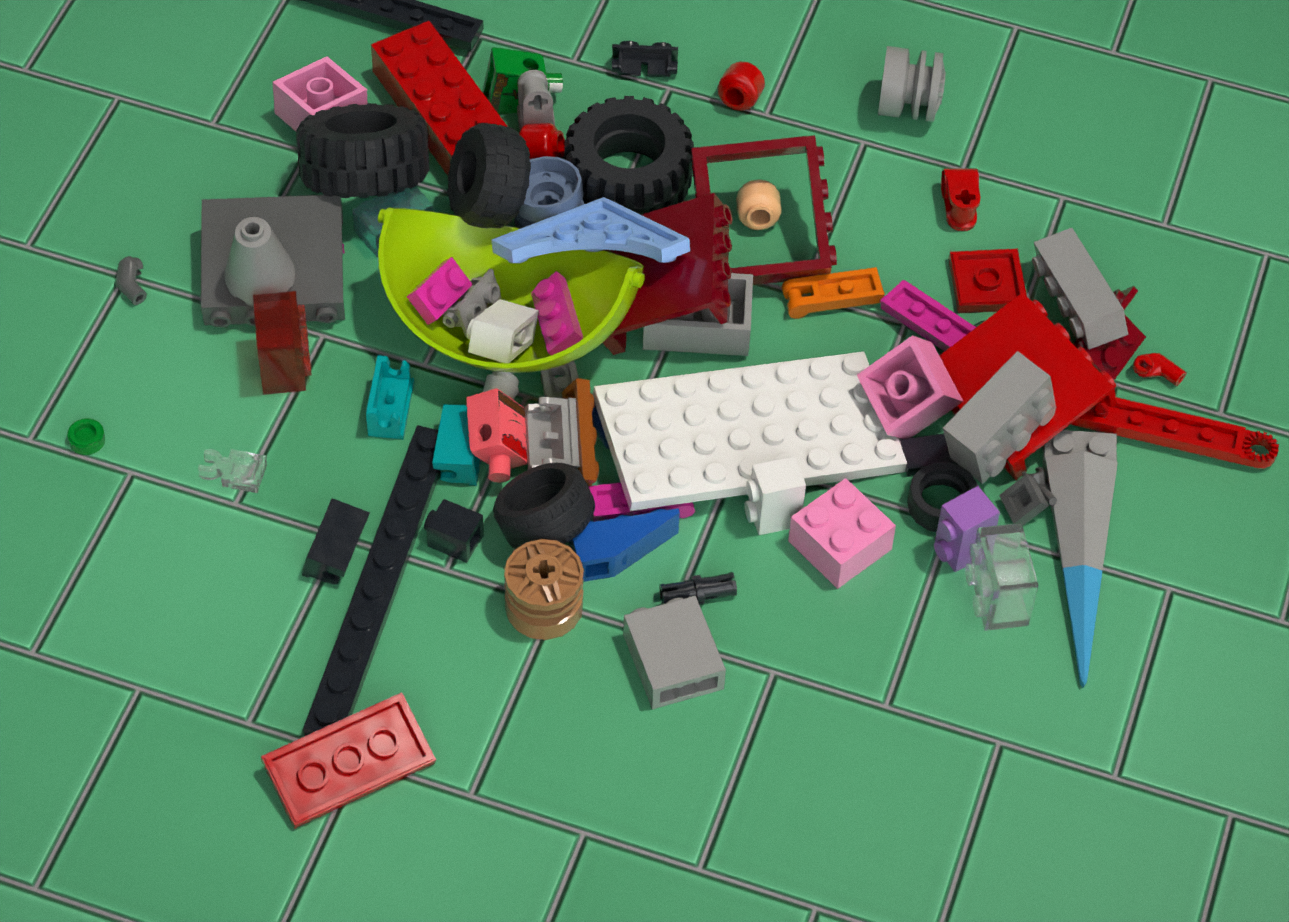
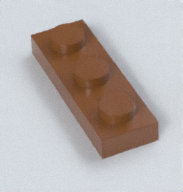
(586, 432)

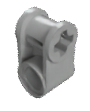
(534, 99)

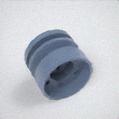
(552, 189)

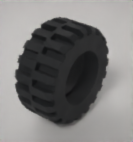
(635, 128)
(362, 150)

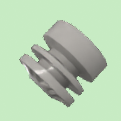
(911, 84)

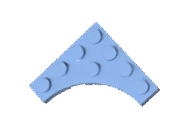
(593, 228)

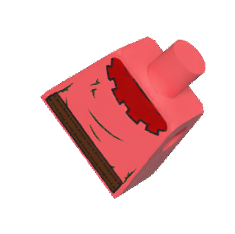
(497, 432)

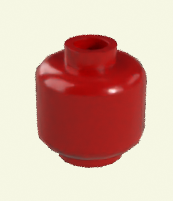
(741, 86)
(543, 140)

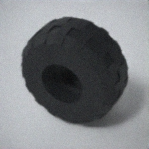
(489, 175)

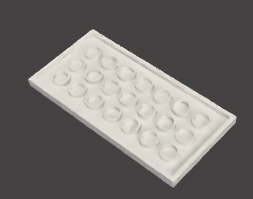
(705, 430)

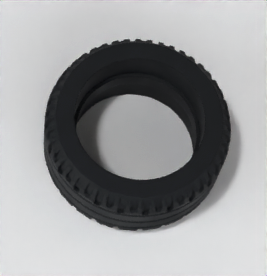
(544, 504)

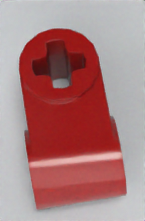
(961, 197)

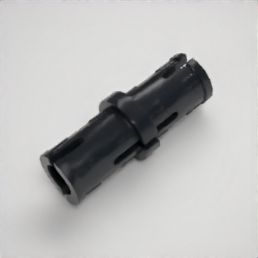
(702, 588)

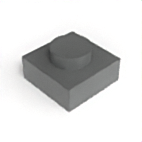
(1024, 500)

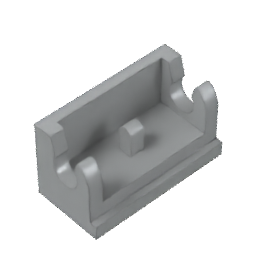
(552, 432)

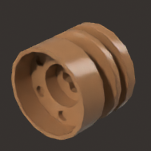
(544, 589)

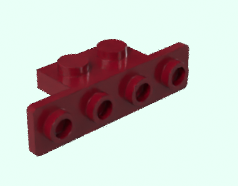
(1116, 353)

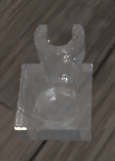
(238, 471)

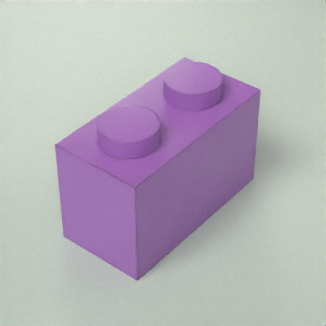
(959, 526)

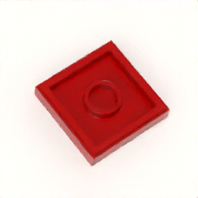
(985, 279)

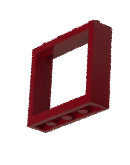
(818, 189)

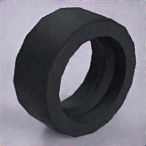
(930, 475)

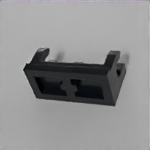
(335, 542)

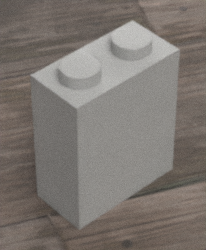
(674, 652)

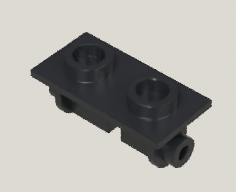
(660, 58)

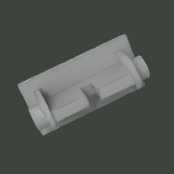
(473, 302)

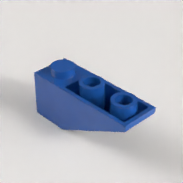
(617, 543)

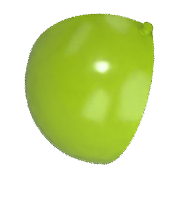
(420, 240)

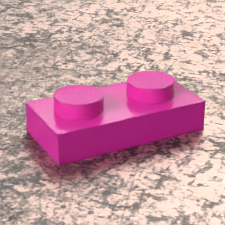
(439, 290)

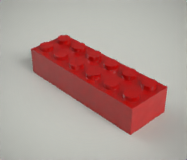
(430, 79)

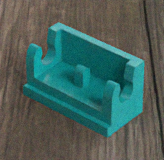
(389, 400)
(453, 447)

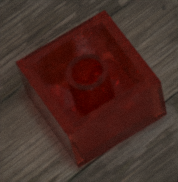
(281, 342)

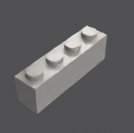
(1079, 289)

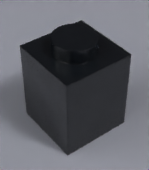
(454, 530)

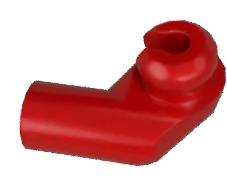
(1158, 365)

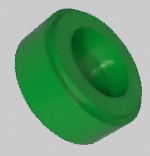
(86, 436)

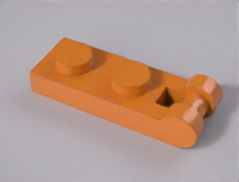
(832, 291)

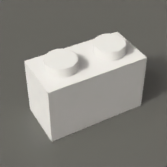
(502, 331)
(774, 494)

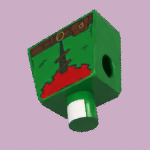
(503, 73)

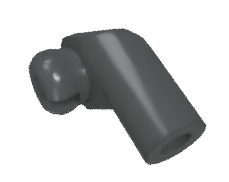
(126, 277)

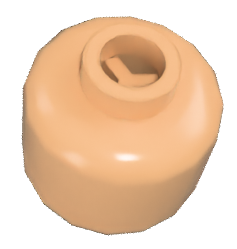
(758, 204)

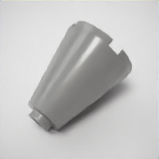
(257, 262)

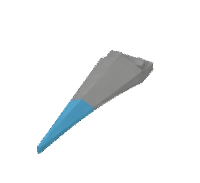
(1082, 478)

